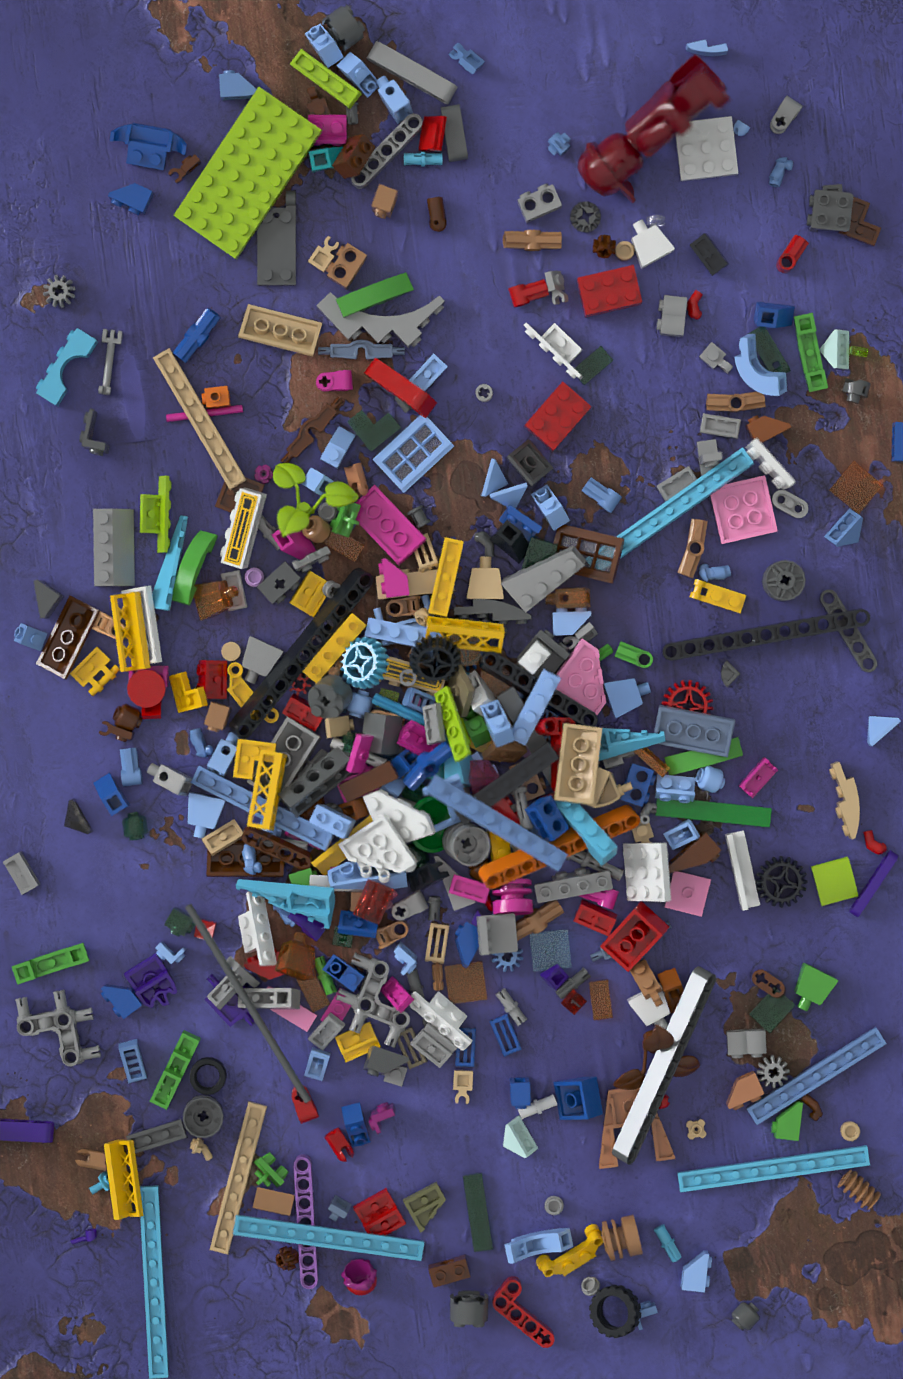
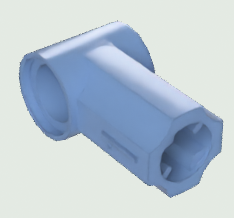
(605, 497)
(130, 772)

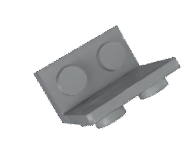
(497, 934)

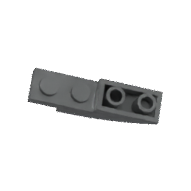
(500, 611)

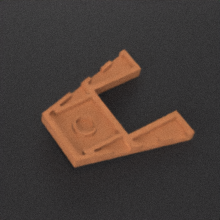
(617, 1109)

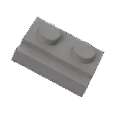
(433, 1045)

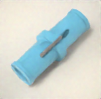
(422, 158)

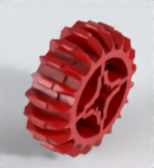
(689, 688)

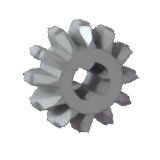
(61, 297)
(771, 1065)

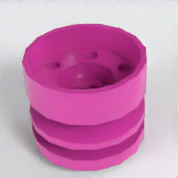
(513, 898)

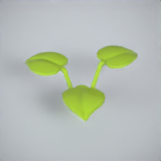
(294, 520)

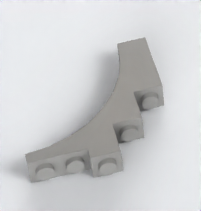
(380, 327)

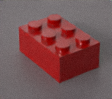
(609, 291)
(557, 416)

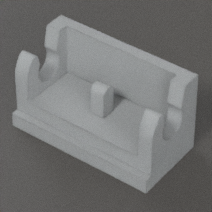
(21, 872)

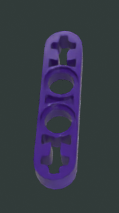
(873, 883)

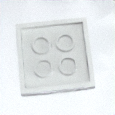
(707, 150)
(769, 465)
(646, 872)

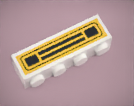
(243, 528)

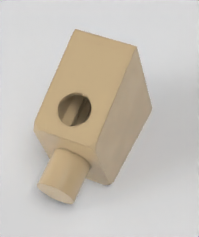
(485, 581)

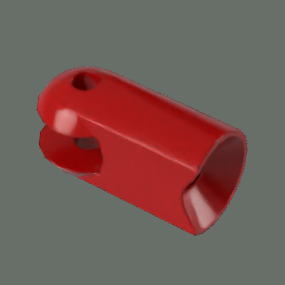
(338, 1142)

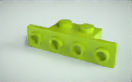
(155, 514)
(453, 724)

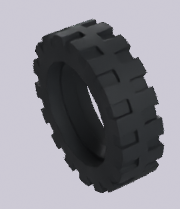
(597, 1312)

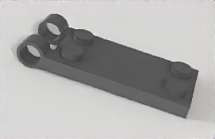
(278, 246)

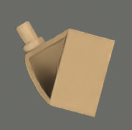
(607, 790)

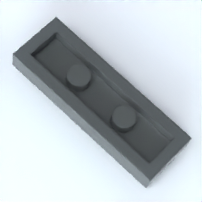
(158, 1135)

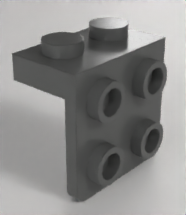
(830, 211)
(95, 447)
(557, 656)

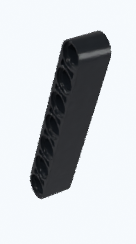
(530, 681)

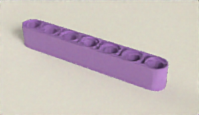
(301, 1212)

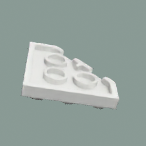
(407, 820)
(378, 846)

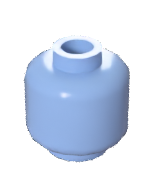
(360, 704)
(710, 779)

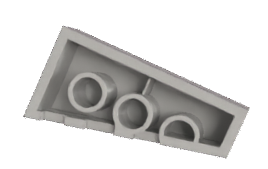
(537, 581)

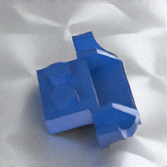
(148, 144)

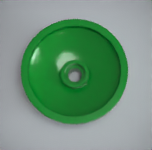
(438, 812)

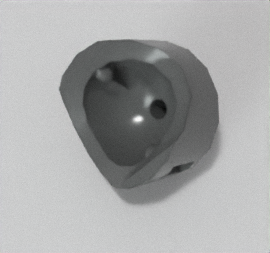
(855, 390)

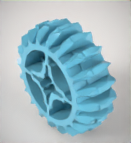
(369, 666)

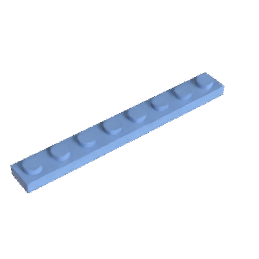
(242, 798)
(496, 823)
(816, 1075)

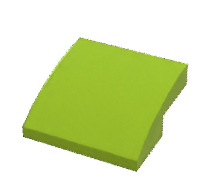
(834, 881)

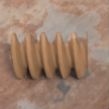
(859, 1189)

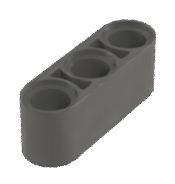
(454, 133)

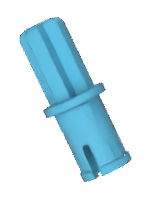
(667, 1243)

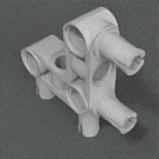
(370, 990)
(67, 1032)

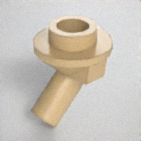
(421, 616)
(198, 1146)

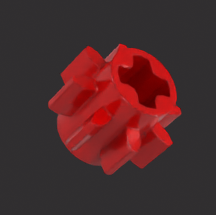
(304, 685)

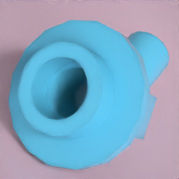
(104, 1183)

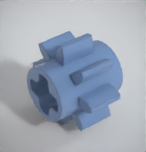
(559, 143)

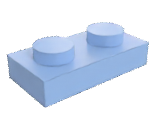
(428, 372)

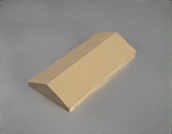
(280, 330)
(578, 764)

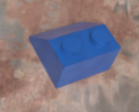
(578, 1098)

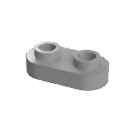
(789, 504)

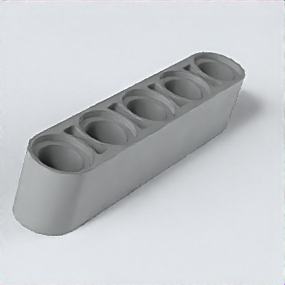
(412, 72)
(389, 142)

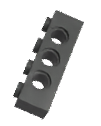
(315, 782)

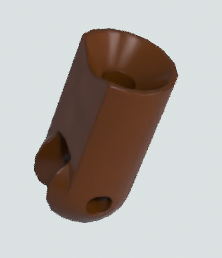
(437, 214)

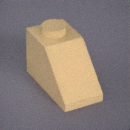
(338, 726)

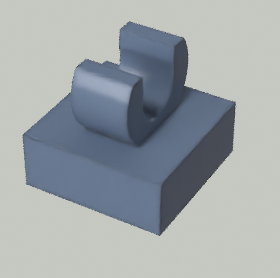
(338, 1208)

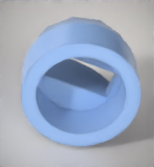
(740, 128)

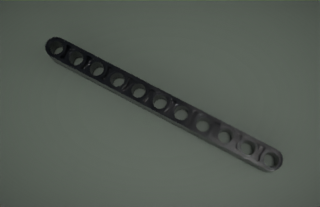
(775, 634)
(309, 648)

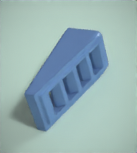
(408, 697)
(128, 1045)

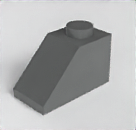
(382, 1061)

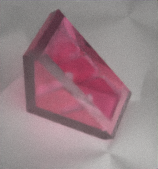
(481, 774)

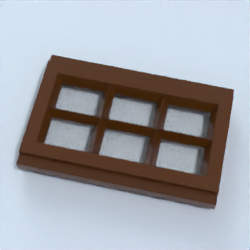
(599, 550)

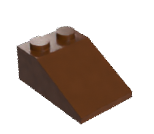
(695, 853)

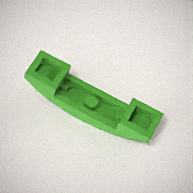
(809, 352)
(190, 567)
(693, 760)
(50, 963)

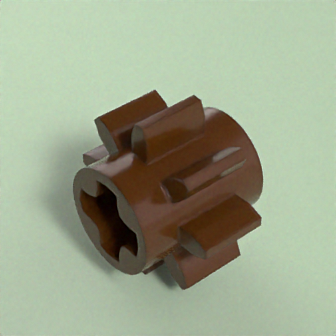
(604, 246)
(287, 1258)

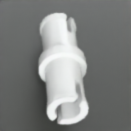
(538, 1106)

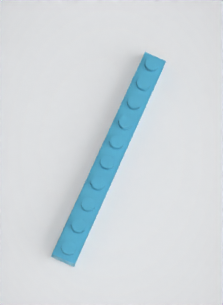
(685, 500)
(773, 1168)
(328, 1237)
(154, 1283)

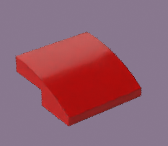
(379, 1213)

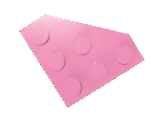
(583, 677)

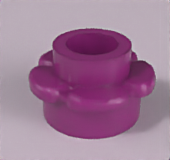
(263, 479)

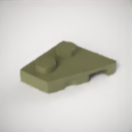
(424, 1204)

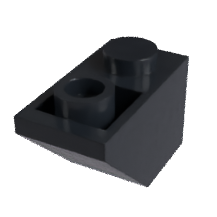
(511, 541)

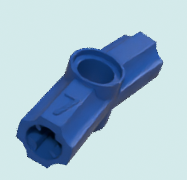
(197, 335)
(427, 765)

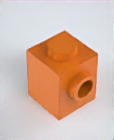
(216, 397)

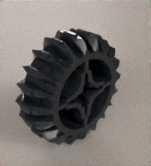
(424, 654)
(778, 890)

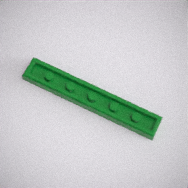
(715, 812)

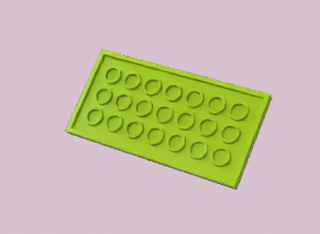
(247, 173)

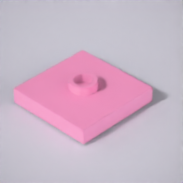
(688, 893)

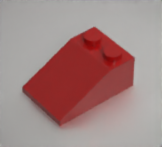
(634, 936)

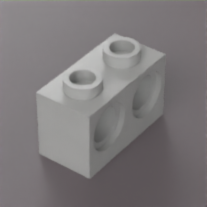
(542, 208)

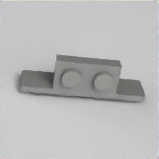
(573, 884)

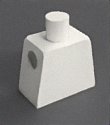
(650, 244)
(534, 657)
(648, 1011)

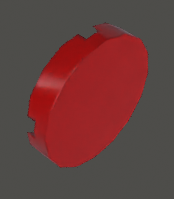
(146, 688)

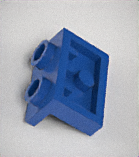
(522, 522)
(355, 925)

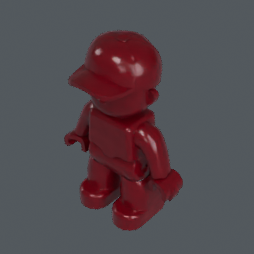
(668, 112)

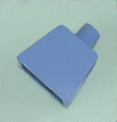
(625, 695)

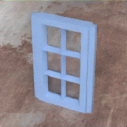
(413, 452)

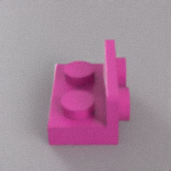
(333, 129)

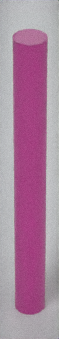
(211, 412)

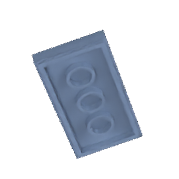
(695, 730)

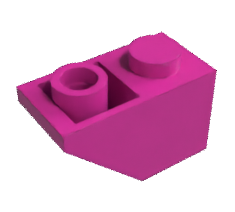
(294, 544)
(395, 580)

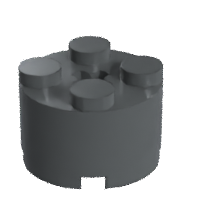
(344, 27)
(329, 697)
(468, 1308)

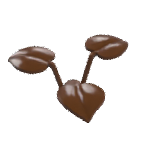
(655, 1040)

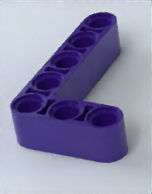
(26, 1130)

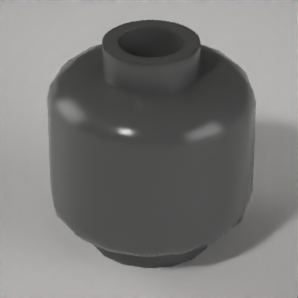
(745, 1316)

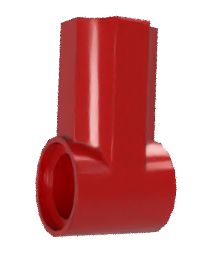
(792, 253)
(523, 294)

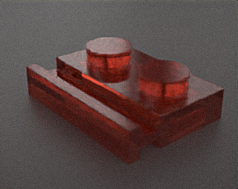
(373, 901)

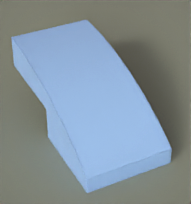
(701, 48)

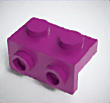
(382, 1112)

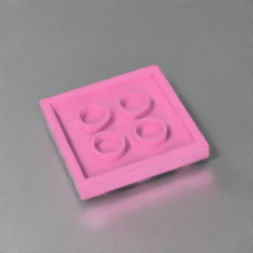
(743, 510)

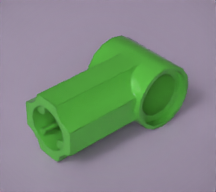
(631, 654)

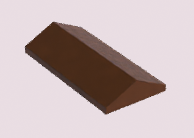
(68, 637)
(230, 863)

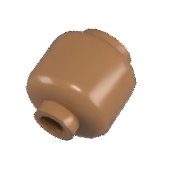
(317, 529)

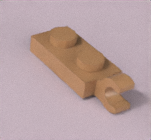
(647, 982)

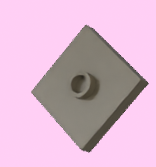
(462, 691)

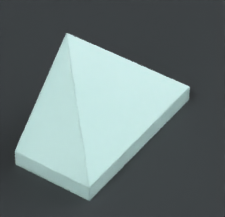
(837, 349)
(518, 1138)

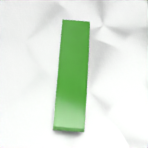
(374, 294)
(175, 1069)

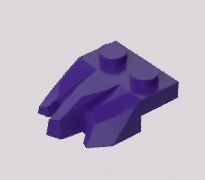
(151, 981)

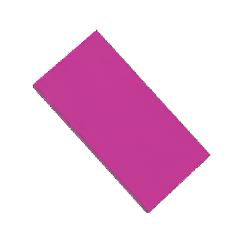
(388, 526)

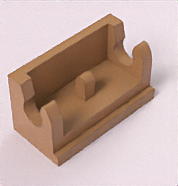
(273, 1201)

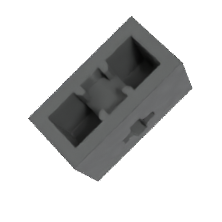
(268, 586)

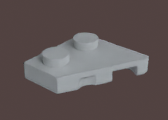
(305, 564)

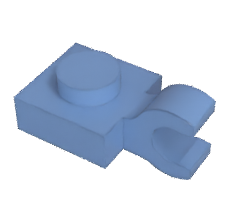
(468, 59)

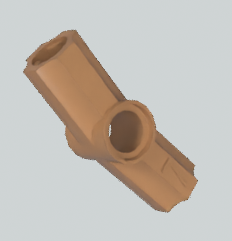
(532, 240)
(722, 402)
(690, 560)
(538, 919)

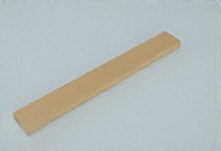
(199, 419)
(238, 1177)

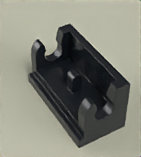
(709, 254)
(426, 876)

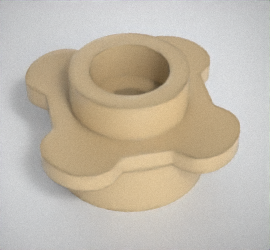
(696, 1124)

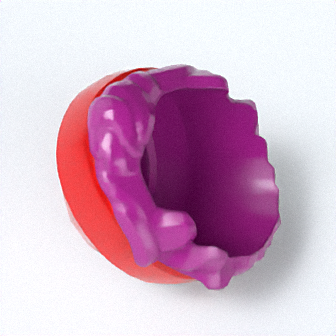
(360, 1277)

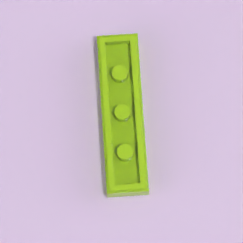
(325, 78)

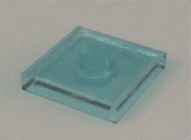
(550, 949)

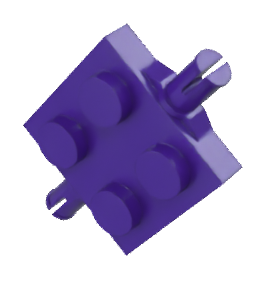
(230, 1012)

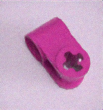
(338, 380)

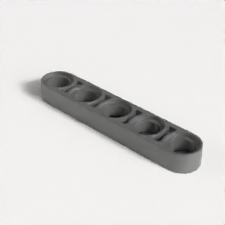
(855, 637)

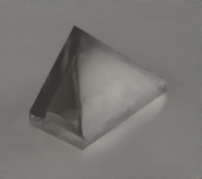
(75, 818)

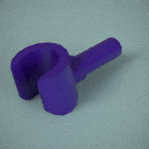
(91, 1234)

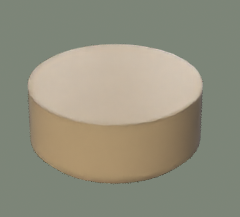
(624, 251)
(231, 651)
(850, 1131)

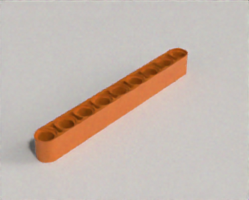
(520, 863)

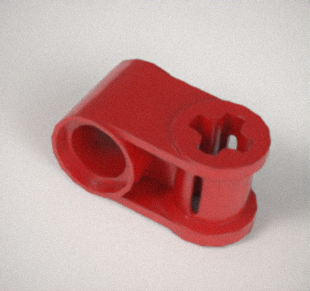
(305, 1111)

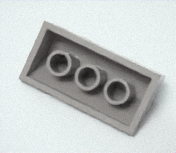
(114, 547)
(298, 744)

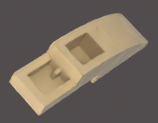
(849, 807)

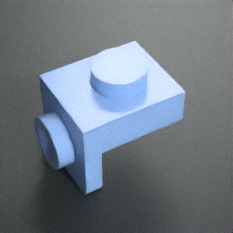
(165, 952)

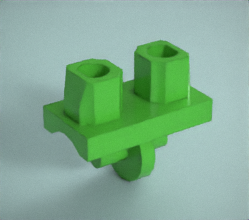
(346, 519)
(275, 1177)

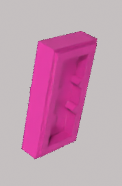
(359, 753)
(469, 889)
(396, 994)
(337, 1008)

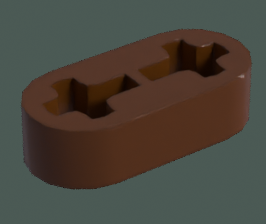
(771, 980)

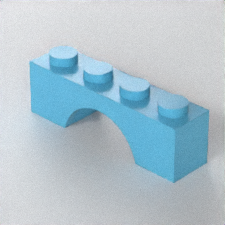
(78, 345)
(596, 840)

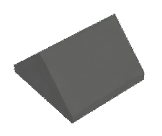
(529, 462)
(47, 598)
(384, 730)

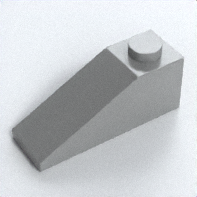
(457, 901)
(272, 998)

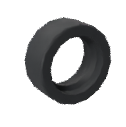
(208, 1090)

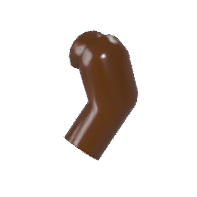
(814, 1105)

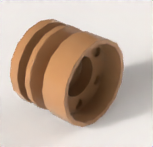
(621, 1237)

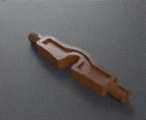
(318, 422)

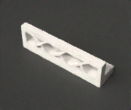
(742, 870)

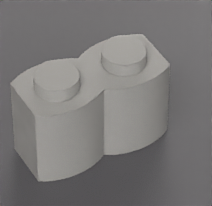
(672, 316)
(746, 1042)

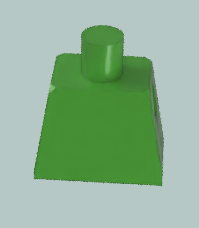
(813, 986)

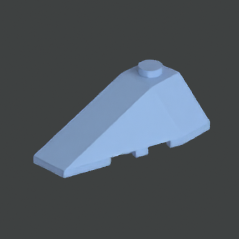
(349, 877)

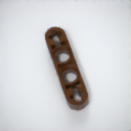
(275, 850)

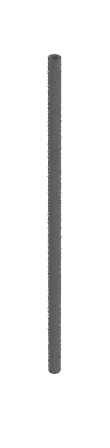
(248, 1003)

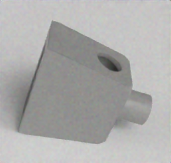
(259, 659)
(177, 781)

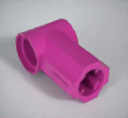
(603, 898)

